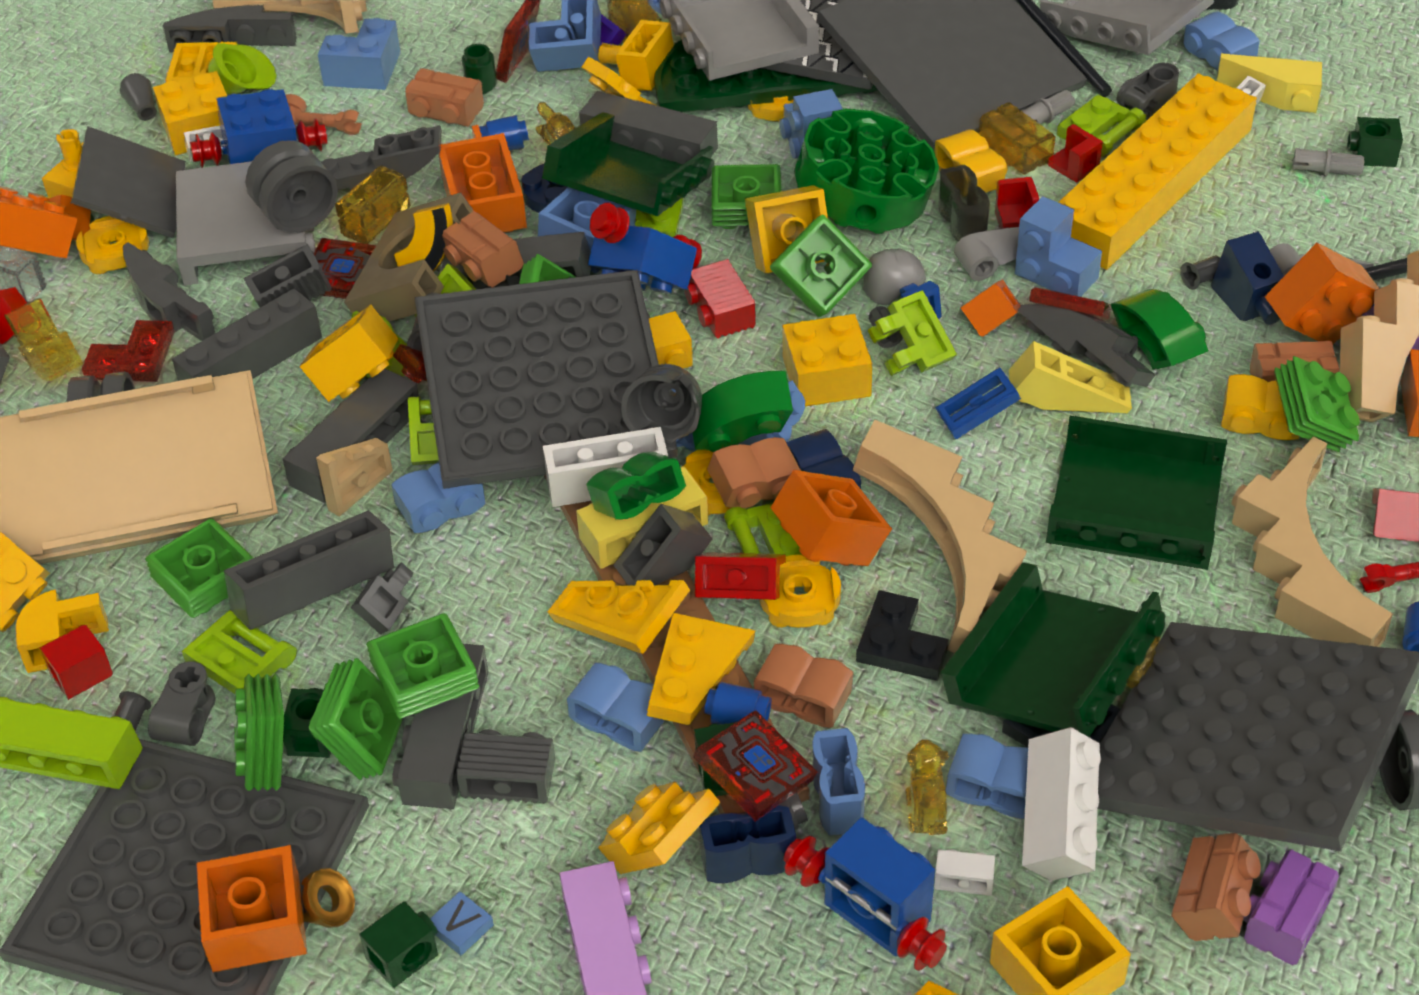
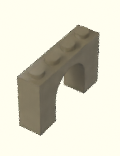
(392, 287)

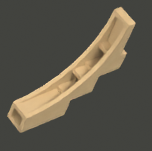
(343, 12)
(1378, 345)
(958, 520)
(1310, 588)

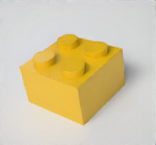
(188, 106)
(779, 219)
(349, 354)
(827, 359)
(1059, 950)

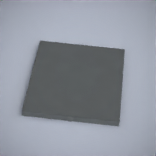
(127, 182)

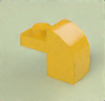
(50, 618)

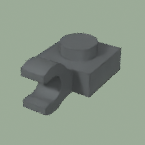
(381, 598)

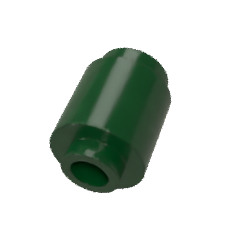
(480, 65)

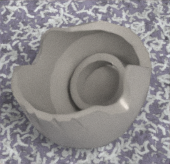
(890, 272)

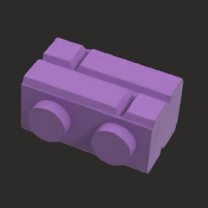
(1289, 906)

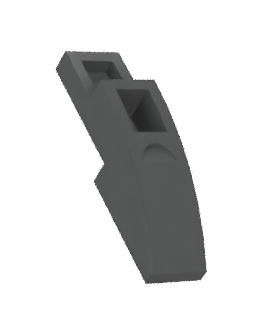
(240, 24)
(399, 152)
(161, 297)
(1089, 337)

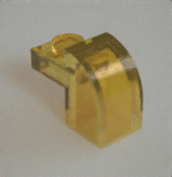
(41, 344)

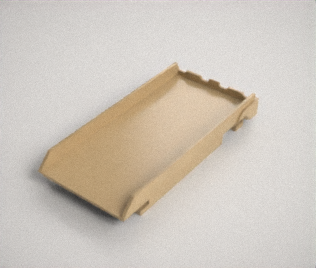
(133, 467)

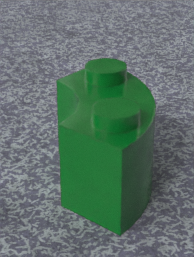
(1162, 327)
(743, 409)

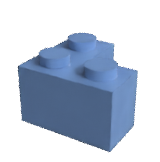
(569, 40)
(361, 60)
(804, 111)
(1049, 253)

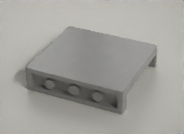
(1123, 24)
(742, 34)
(223, 223)

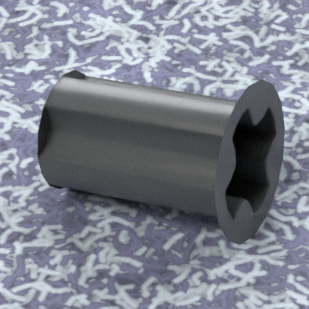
(1199, 272)
(878, 313)
(132, 707)

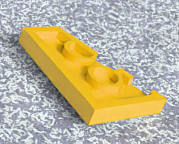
(616, 613)
(692, 663)

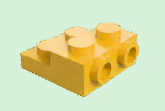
(19, 579)
(656, 826)

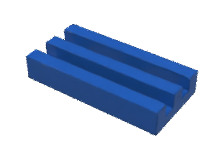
(980, 407)

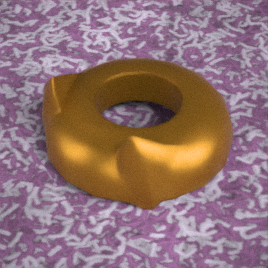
(339, 891)

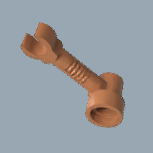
(341, 121)

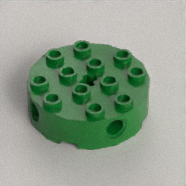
(868, 168)

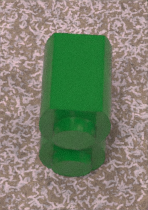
(633, 487)

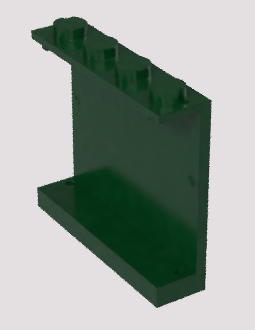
(619, 173)
(1137, 492)
(1050, 656)

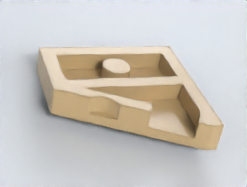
(352, 472)

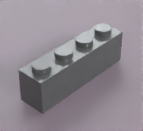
(653, 128)
(566, 250)
(254, 341)
(371, 412)
(309, 569)
(435, 743)

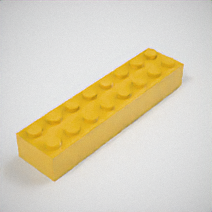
(1158, 165)

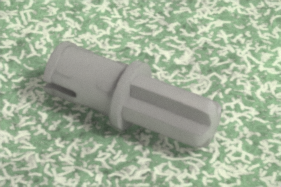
(1046, 109)
(1328, 162)

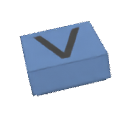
(461, 923)

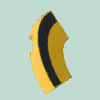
(427, 237)

